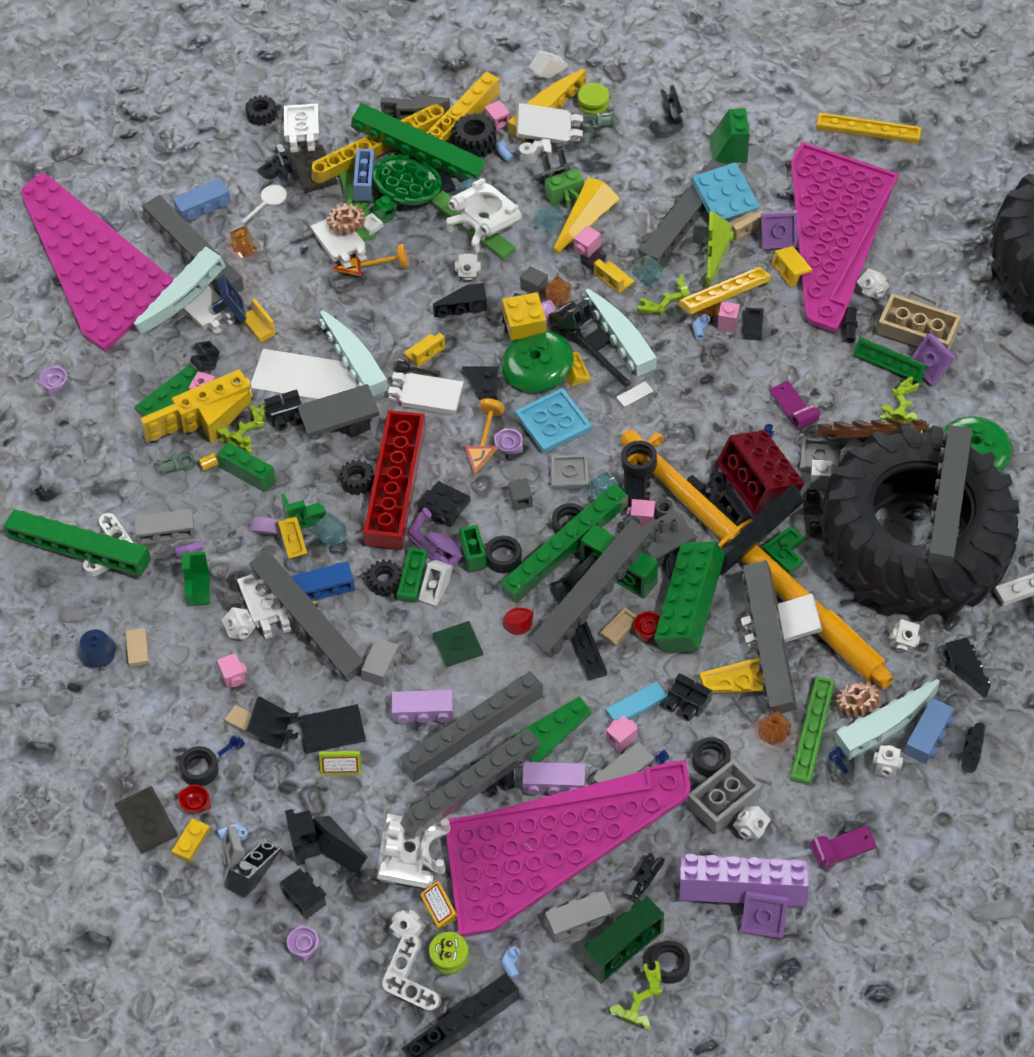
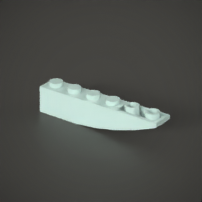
(182, 290)
(622, 335)
(354, 355)
(884, 722)

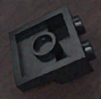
(444, 503)

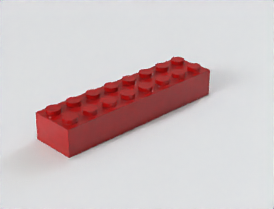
(394, 480)

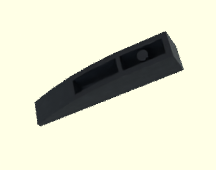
(465, 1018)

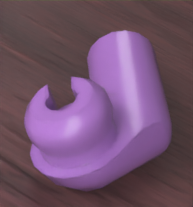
(194, 547)

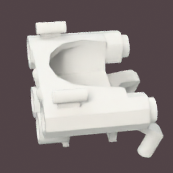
(484, 210)
(405, 867)

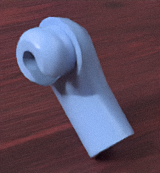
(501, 149)
(699, 325)
(242, 831)
(509, 961)

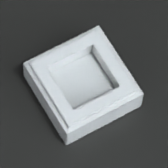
(372, 224)

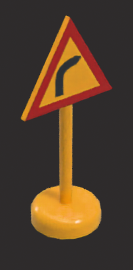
(356, 264)
(480, 454)

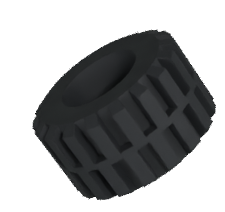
(475, 134)

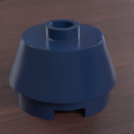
(96, 649)

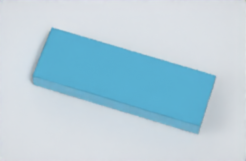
(637, 702)

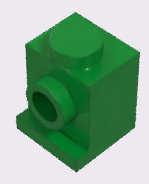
(384, 209)

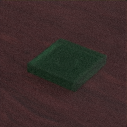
(457, 644)

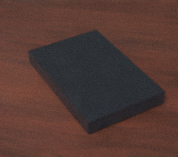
(332, 729)

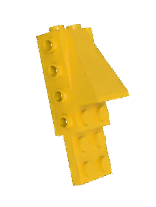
(211, 412)

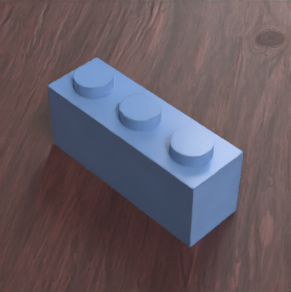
(364, 175)
(202, 200)
(930, 731)

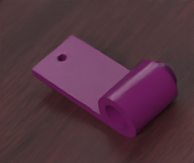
(794, 406)
(833, 851)

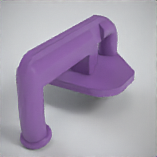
(442, 541)

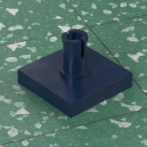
(230, 299)

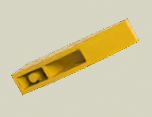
(553, 96)
(473, 101)

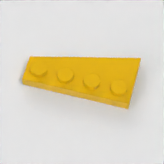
(734, 678)

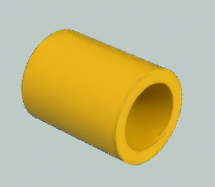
(208, 462)

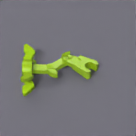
(651, 307)
(904, 388)
(236, 438)
(631, 1016)

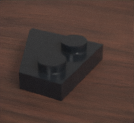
(482, 380)

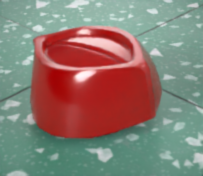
(518, 620)
(646, 625)
(194, 799)

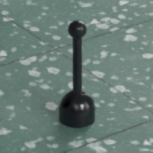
(403, 366)

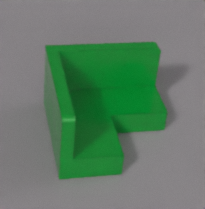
(306, 515)
(782, 547)
(196, 578)

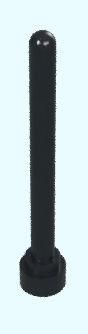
(576, 335)

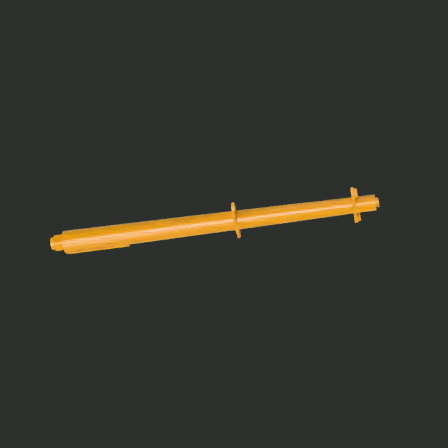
(834, 629)

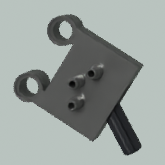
(667, 533)

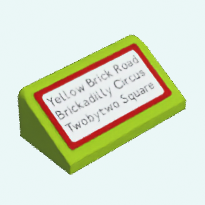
(340, 762)

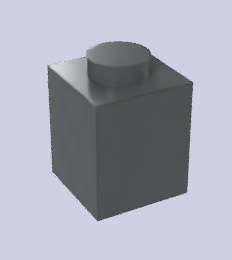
(533, 281)
(520, 494)

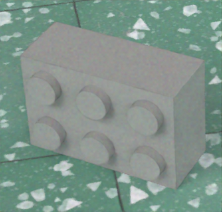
(724, 796)

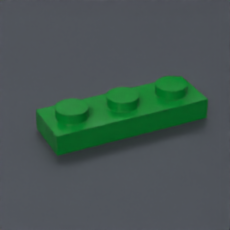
(412, 574)

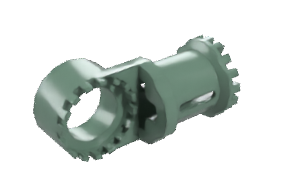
(597, 120)
(175, 462)

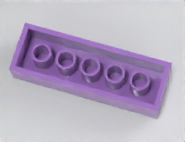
(728, 878)

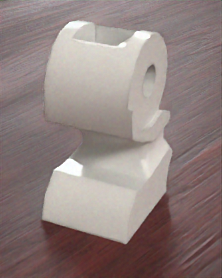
(530, 152)

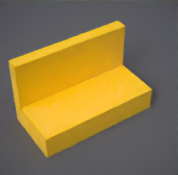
(790, 265)
(612, 276)
(259, 322)
(425, 349)

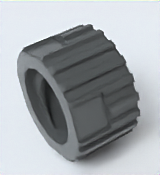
(232, 601)

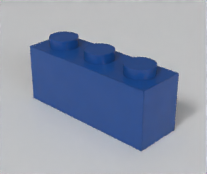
(326, 581)

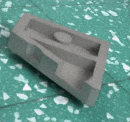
(232, 850)

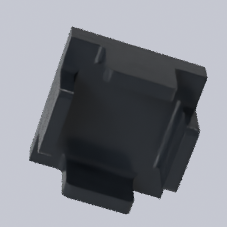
(300, 826)

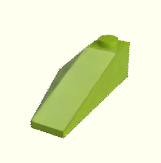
(718, 245)

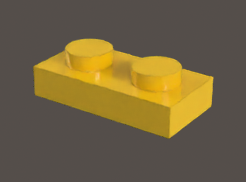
(292, 537)
(191, 840)

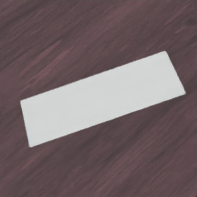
(308, 374)

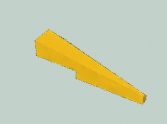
(592, 202)

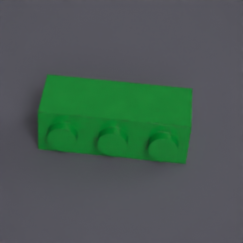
(246, 467)

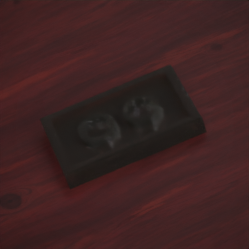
(303, 163)
(146, 820)

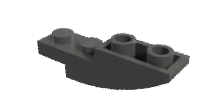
(407, 107)

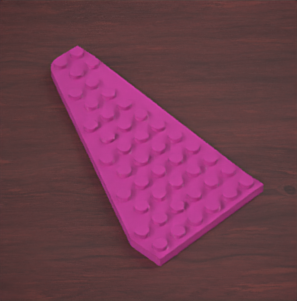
(838, 217)
(97, 268)
(567, 832)

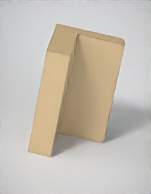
(746, 225)

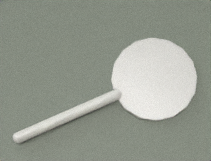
(270, 195)

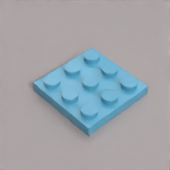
(725, 192)
(553, 420)

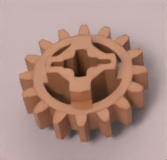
(345, 218)
(858, 699)

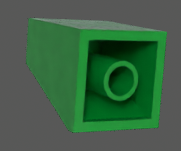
(731, 138)

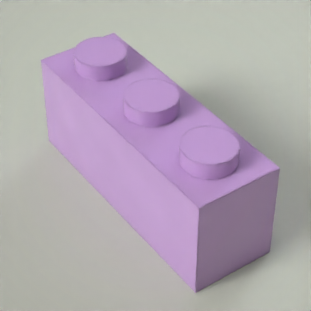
(422, 706)
(552, 777)

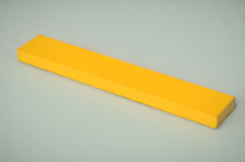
(868, 128)
(724, 290)

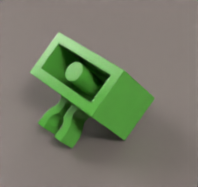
(564, 186)

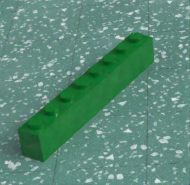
(417, 143)
(77, 542)
(563, 543)

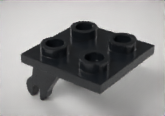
(548, 172)
(271, 723)

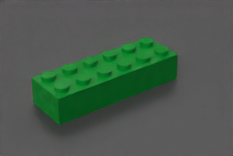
(689, 597)

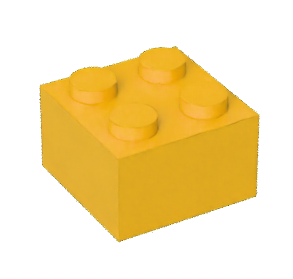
(524, 316)

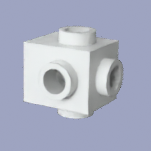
(470, 259)
(873, 284)
(238, 623)
(904, 635)
(887, 761)
(751, 822)
(414, 925)

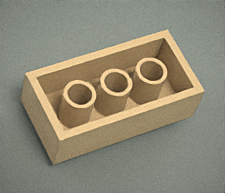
(912, 321)

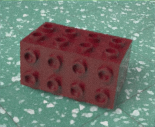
(757, 469)

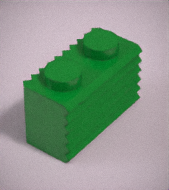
(473, 548)

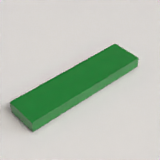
(890, 359)

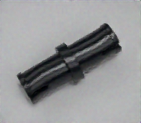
(850, 325)

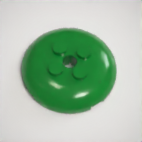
(406, 180)
(540, 374)
(987, 437)

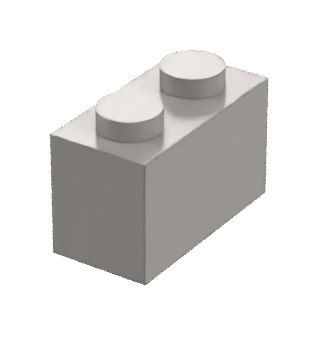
(381, 662)

